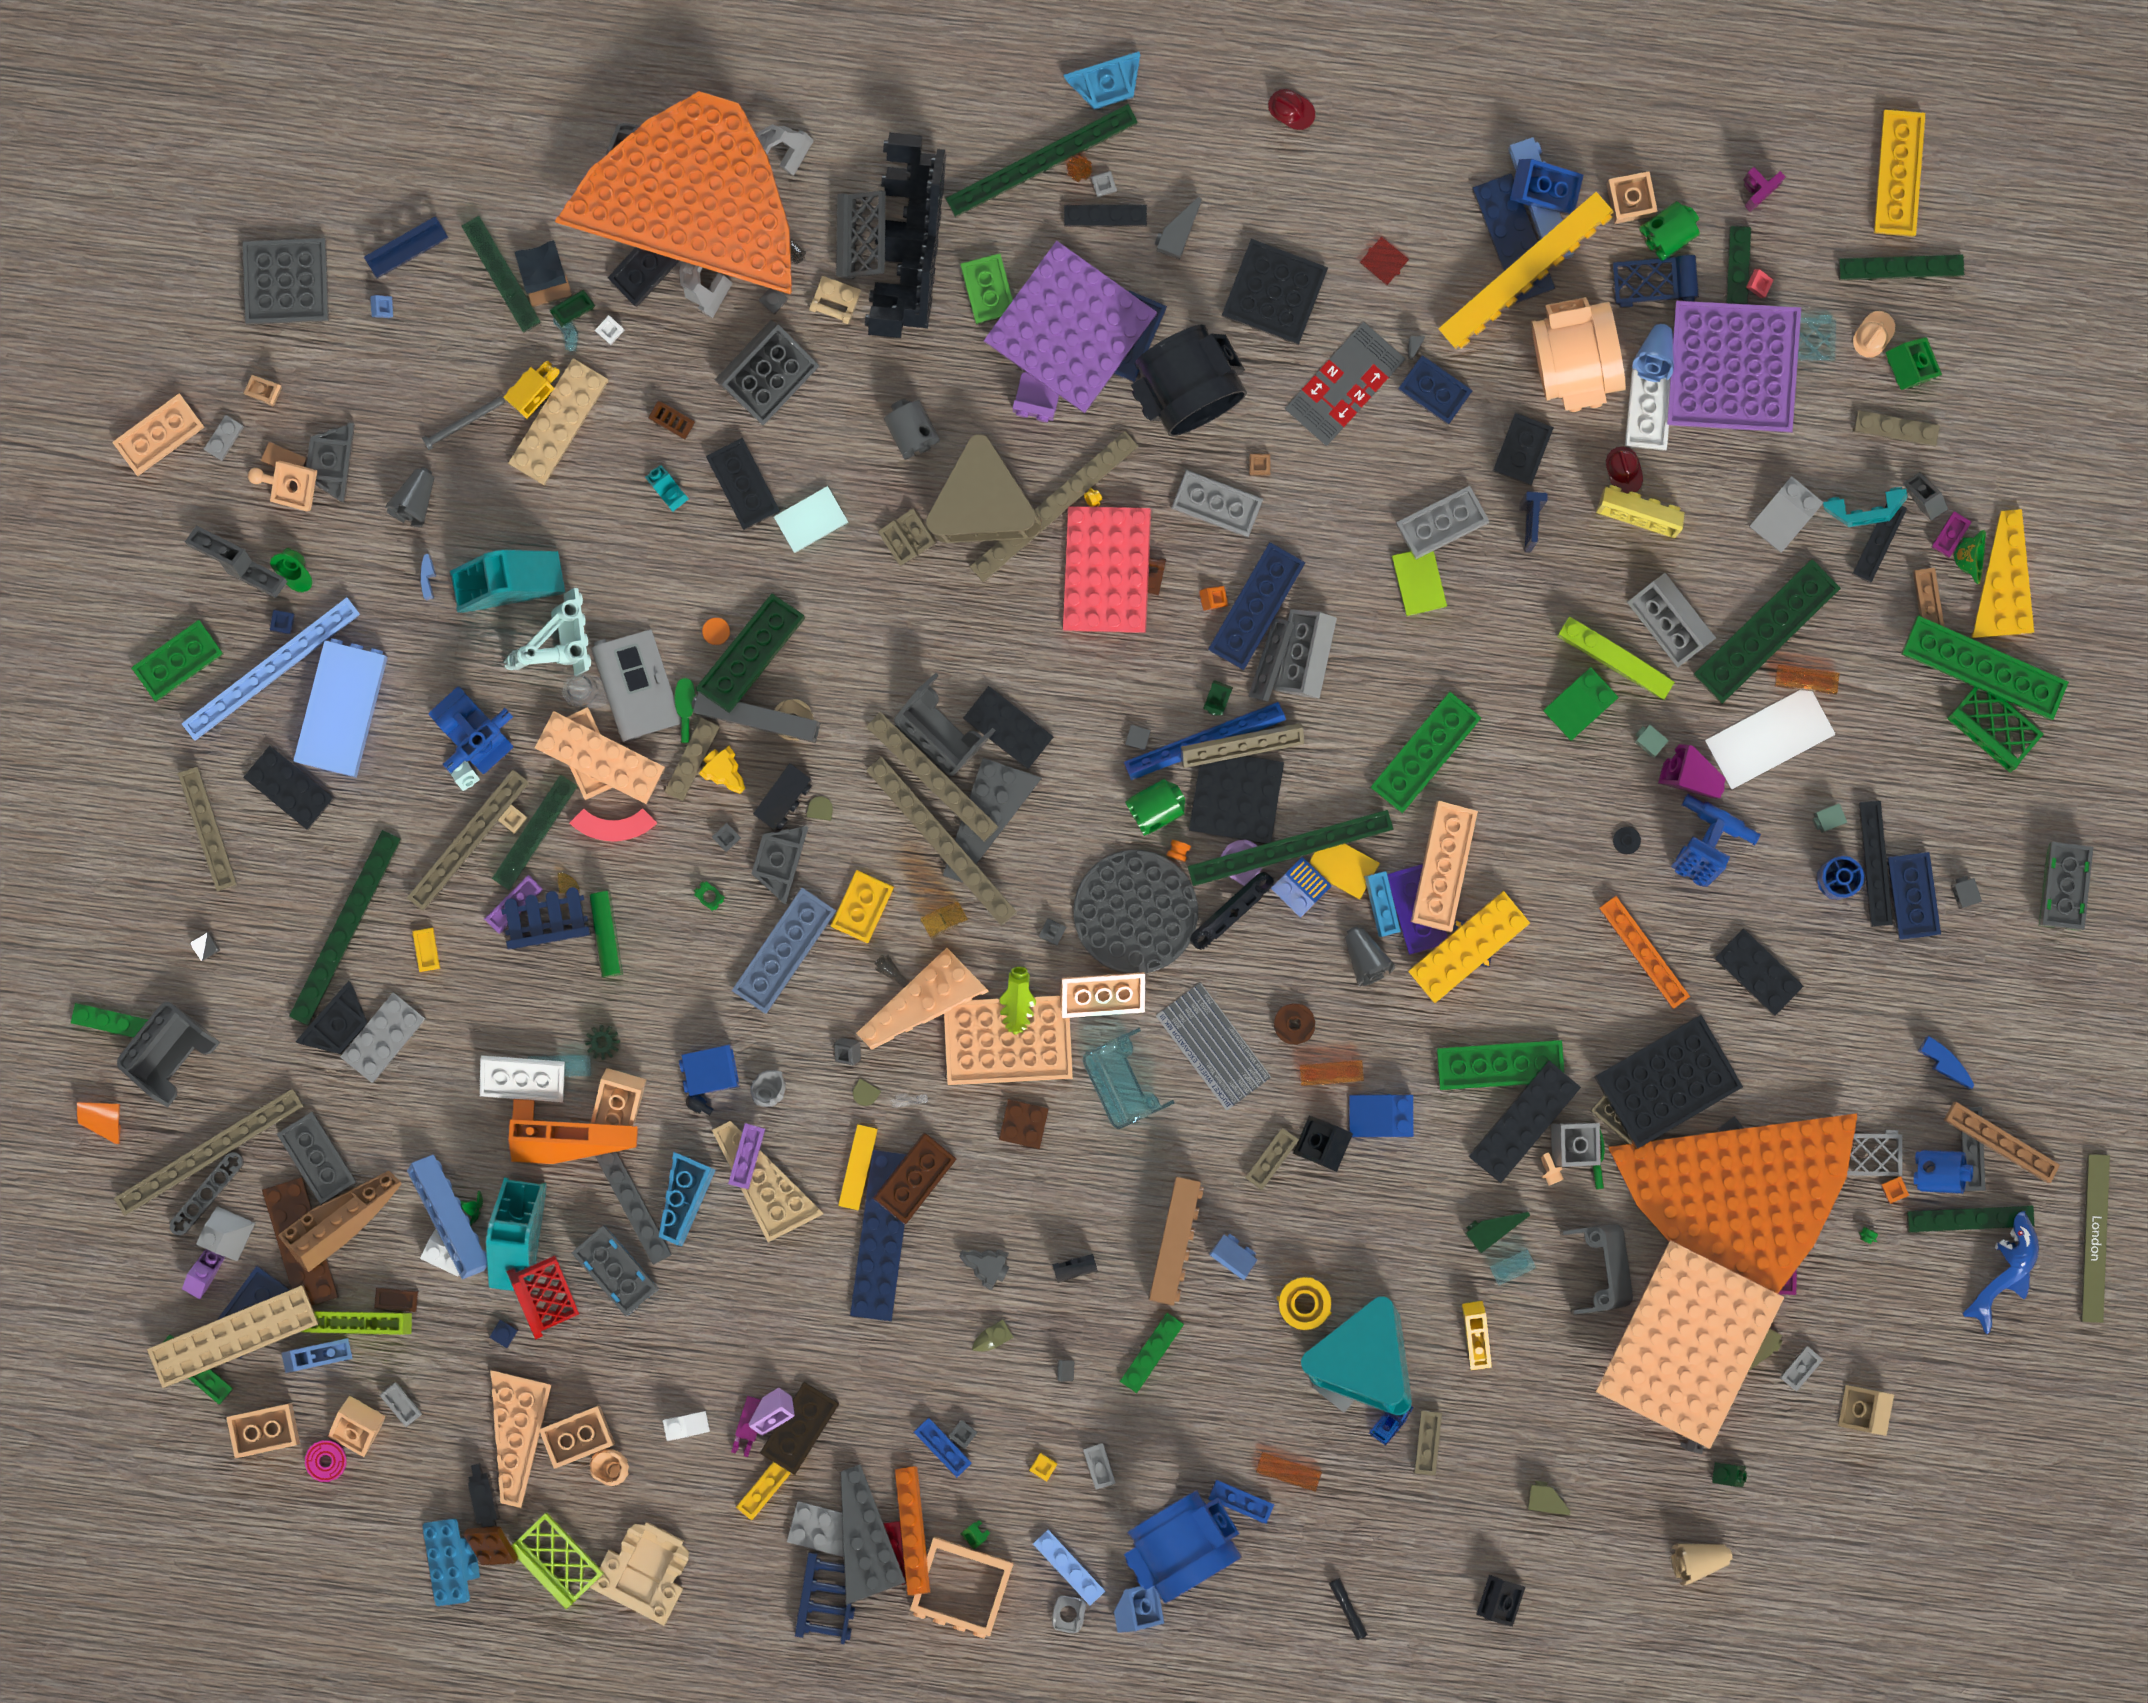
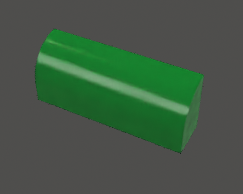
(606, 934)

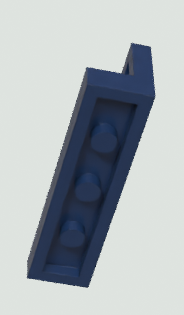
(406, 247)

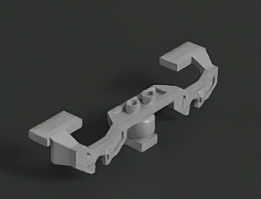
(711, 298)

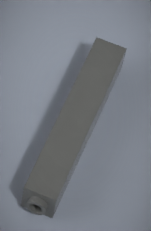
(759, 719)

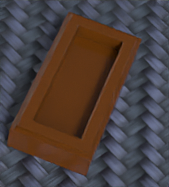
(396, 1299)

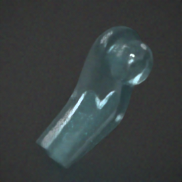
(570, 335)

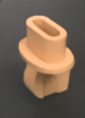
(1553, 1174)

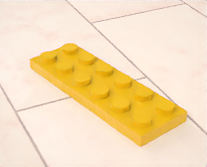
(1899, 173)
(1468, 947)

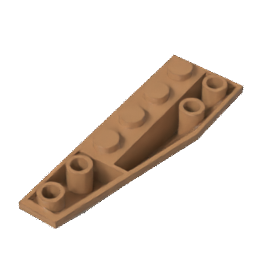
(337, 1221)

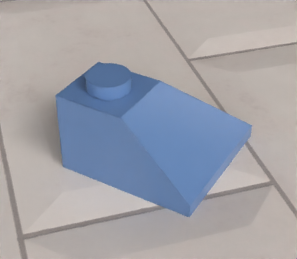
(1138, 1609)

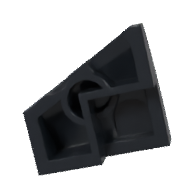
(1075, 1268)

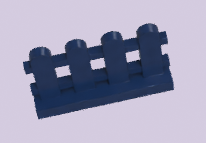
(535, 922)

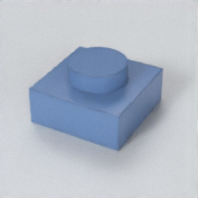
(381, 306)

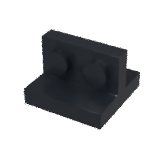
(1500, 1601)

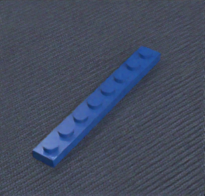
(1171, 753)

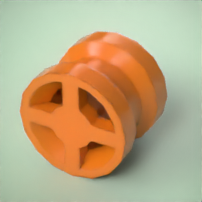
(1178, 850)

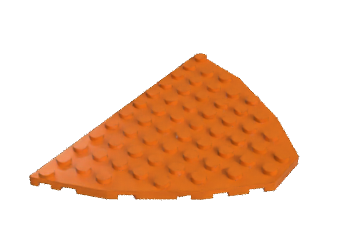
(691, 191)
(1743, 1194)

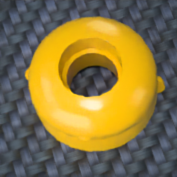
(1321, 1308)

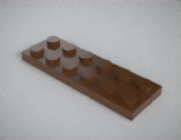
(285, 1206)

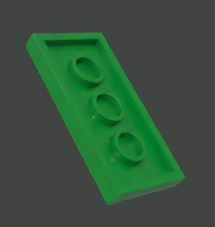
(177, 660)

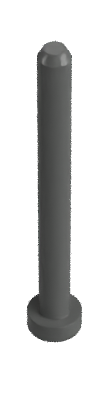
(463, 422)

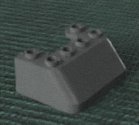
(161, 1050)

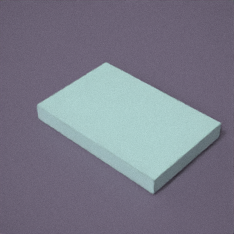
(811, 519)

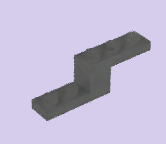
(236, 561)

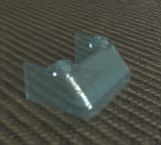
(1117, 1083)

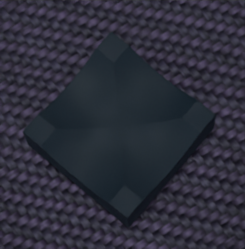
(540, 267)

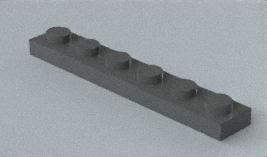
(633, 1206)

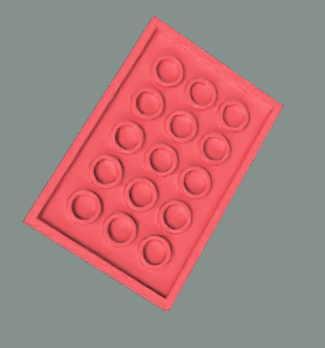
(1107, 569)

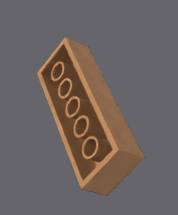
(1175, 1240)

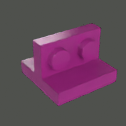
(1760, 186)

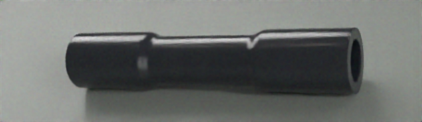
(1342, 1597)

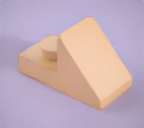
(263, 390)

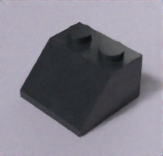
(1323, 1143)

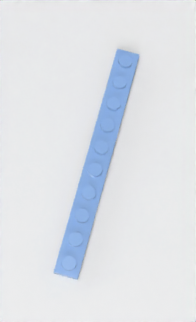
(270, 669)

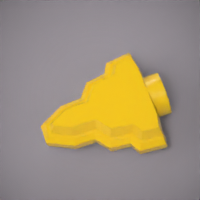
(723, 769)

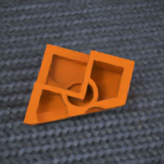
(101, 1119)

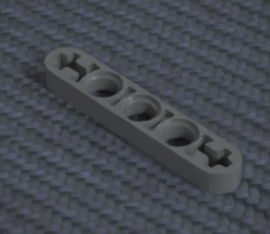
(209, 1183)

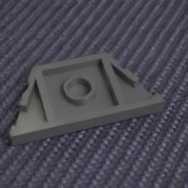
(331, 456)
(779, 859)

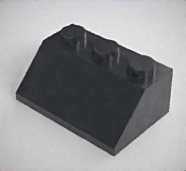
(783, 797)

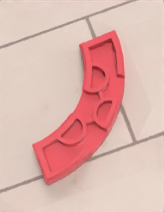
(613, 829)

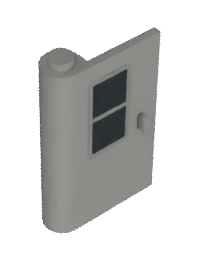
(629, 682)

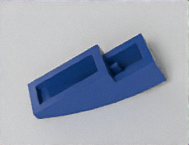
(1946, 1062)

